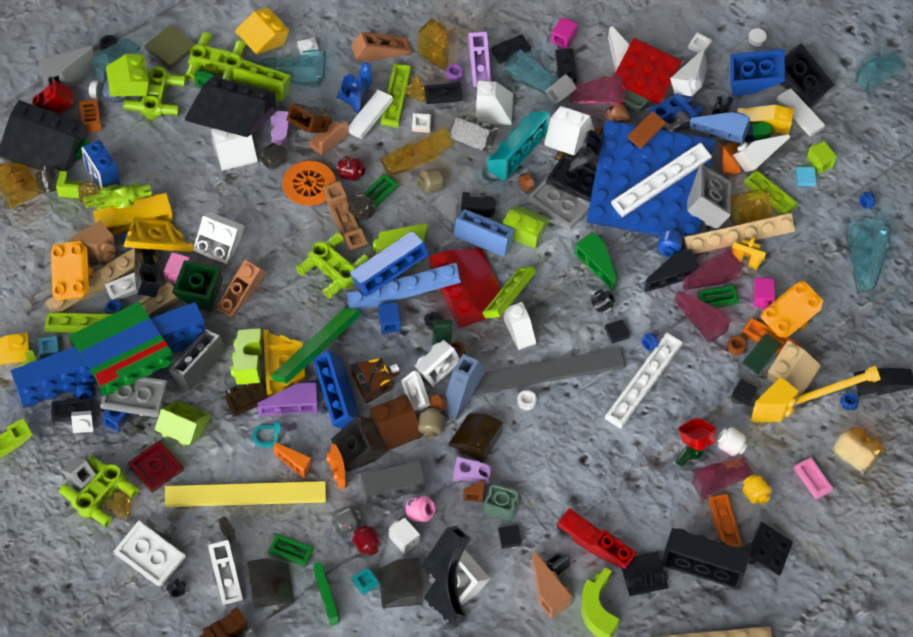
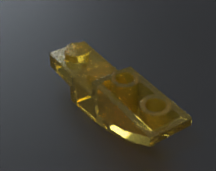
(416, 155)

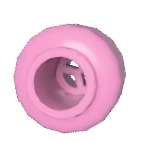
(420, 509)

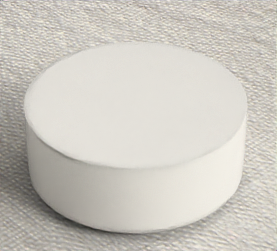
(757, 37)
(95, 89)
(526, 400)

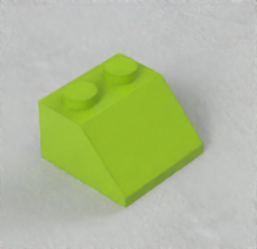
(128, 76)
(527, 224)
(182, 422)

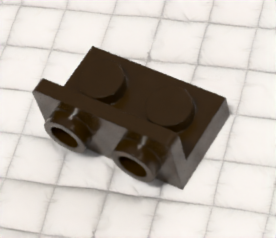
(244, 398)

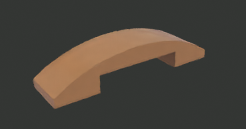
(343, 218)

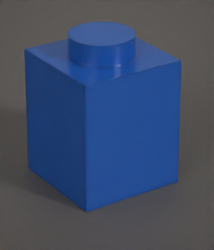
(389, 317)

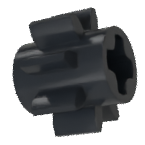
(603, 301)

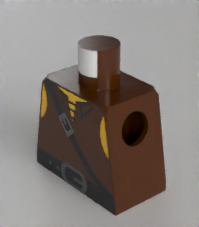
(315, 122)
(373, 378)

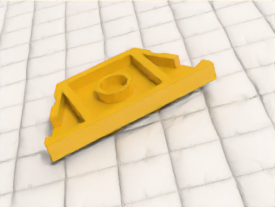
(156, 235)
(277, 352)

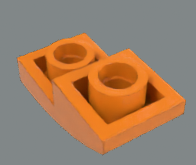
(336, 464)

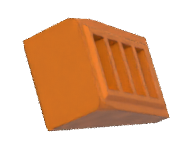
(92, 126)
(297, 461)

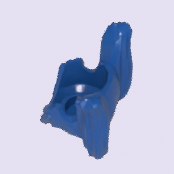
(353, 89)

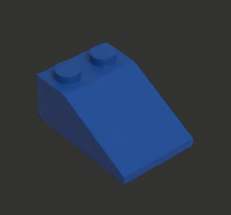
(756, 71)

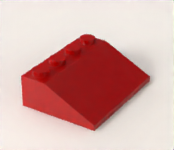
(477, 285)

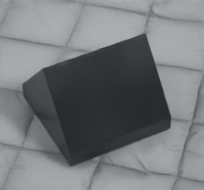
(558, 563)

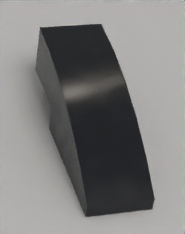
(146, 271)
(891, 381)

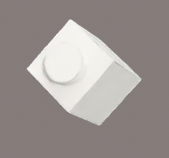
(404, 535)

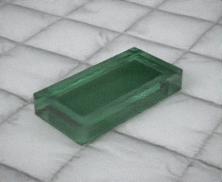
(442, 331)
(761, 353)

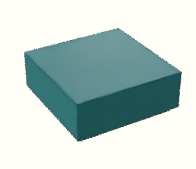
(365, 581)

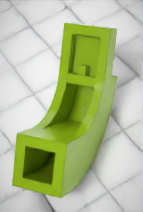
(595, 617)

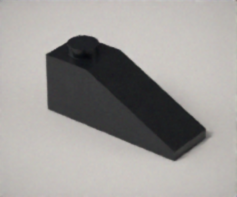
(672, 270)

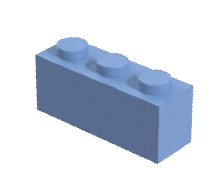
(484, 232)

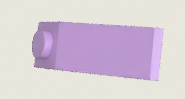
(479, 57)

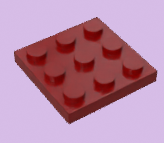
(647, 70)

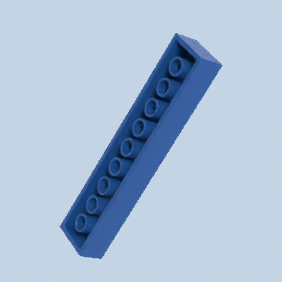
(67, 369)

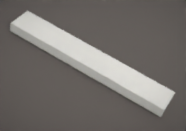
(661, 180)
(643, 380)

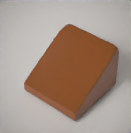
(474, 492)

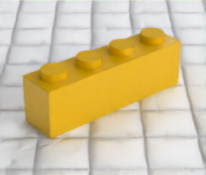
(120, 219)

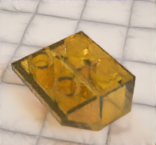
(858, 449)

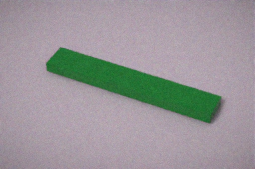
(315, 345)

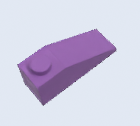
(293, 400)

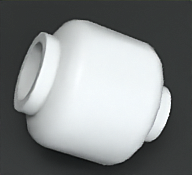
(732, 441)

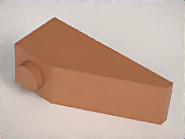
(379, 46)

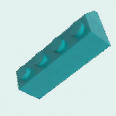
(518, 145)

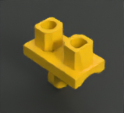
(755, 256)

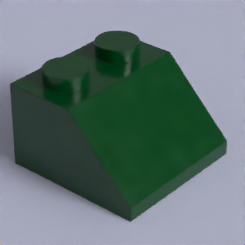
(198, 284)

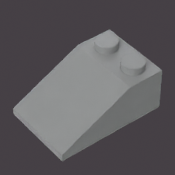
(710, 197)

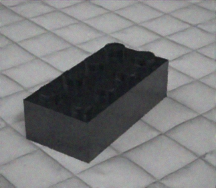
(705, 558)

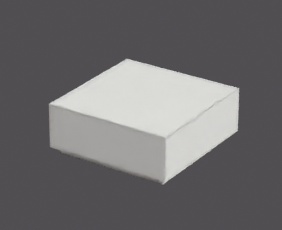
(700, 43)
(421, 122)

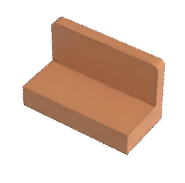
(326, 141)

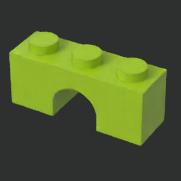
(246, 365)

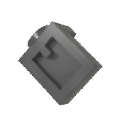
(163, 527)

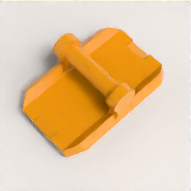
(70, 270)
(792, 310)

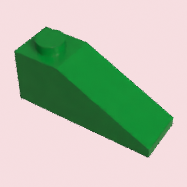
(594, 255)

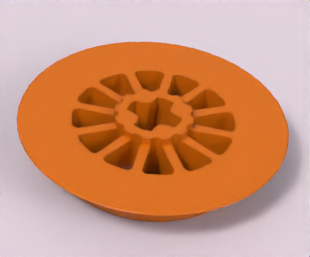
(307, 167)

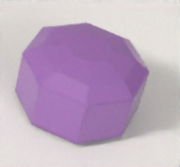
(454, 72)

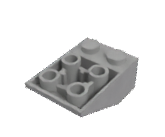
(67, 68)

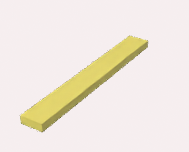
(245, 494)

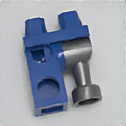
(679, 110)
(115, 420)

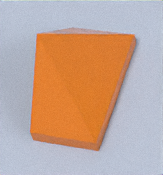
(728, 161)

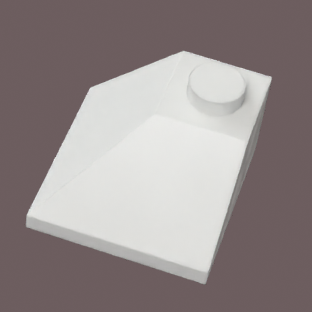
(494, 103)

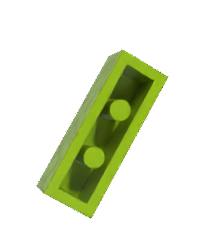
(263, 78)

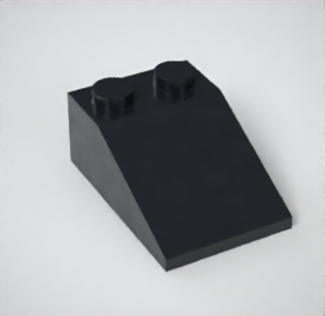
(805, 75)

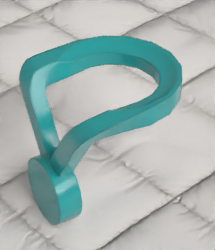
(276, 427)

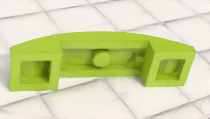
(14, 437)

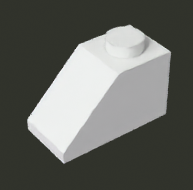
(519, 326)

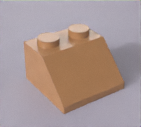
(98, 243)

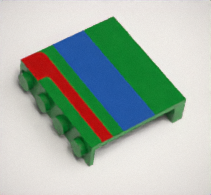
(122, 348)

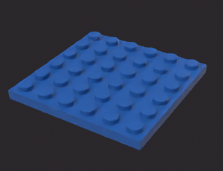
(626, 165)

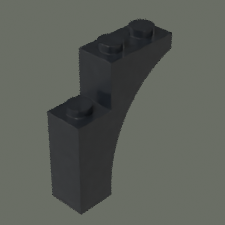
(443, 566)

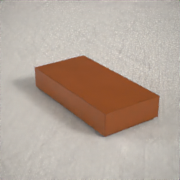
(646, 130)

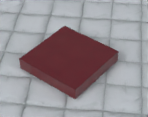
(155, 466)

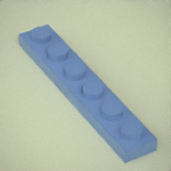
(406, 287)

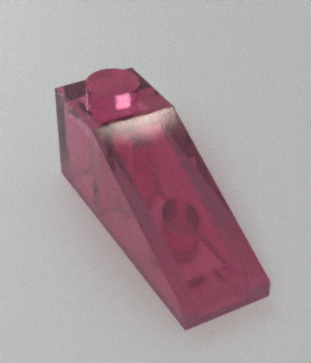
(600, 91)
(715, 272)
(704, 317)
(720, 475)

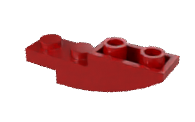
(596, 541)

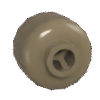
(431, 180)
(431, 423)

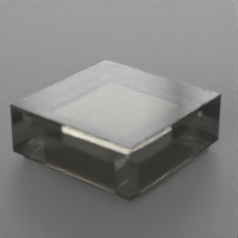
(227, 529)

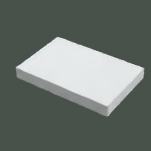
(149, 554)

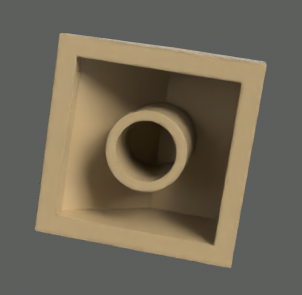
(795, 367)

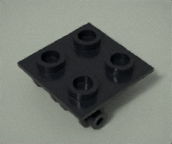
(588, 152)
(769, 549)
(645, 574)

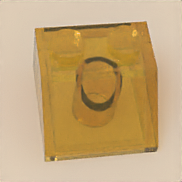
(433, 43)
(17, 184)
(750, 206)

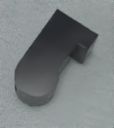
(482, 206)

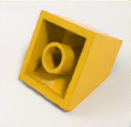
(263, 31)
(776, 403)

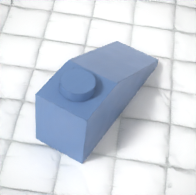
(725, 125)

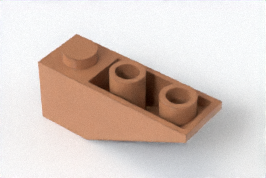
(241, 288)
(550, 592)

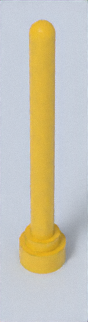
(870, 375)

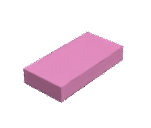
(813, 478)

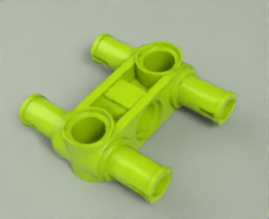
(213, 59)
(157, 87)
(117, 196)
(331, 264)
(99, 491)

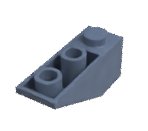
(462, 384)

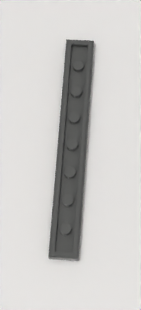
(550, 371)

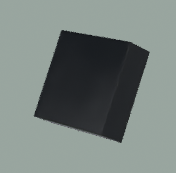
(617, 331)
(744, 392)
(509, 536)

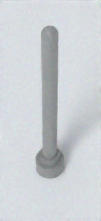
(28, 303)

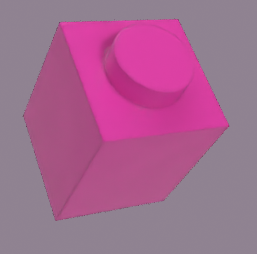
(564, 32)
(763, 292)

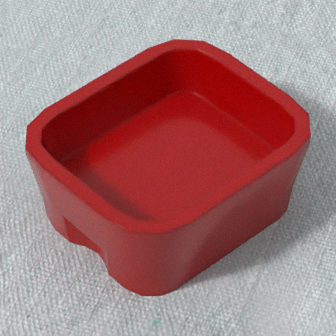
(697, 433)

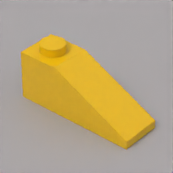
(777, 116)
(14, 348)

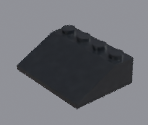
(232, 107)
(41, 137)

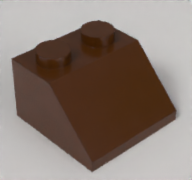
(396, 422)

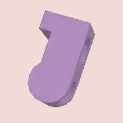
(279, 133)
(471, 471)

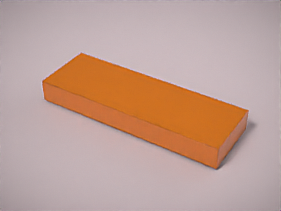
(755, 330)
(724, 520)

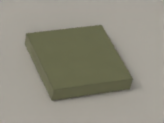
(170, 46)

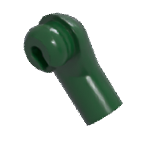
(687, 454)

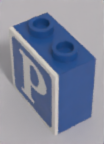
(100, 165)

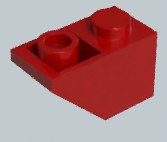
(54, 98)

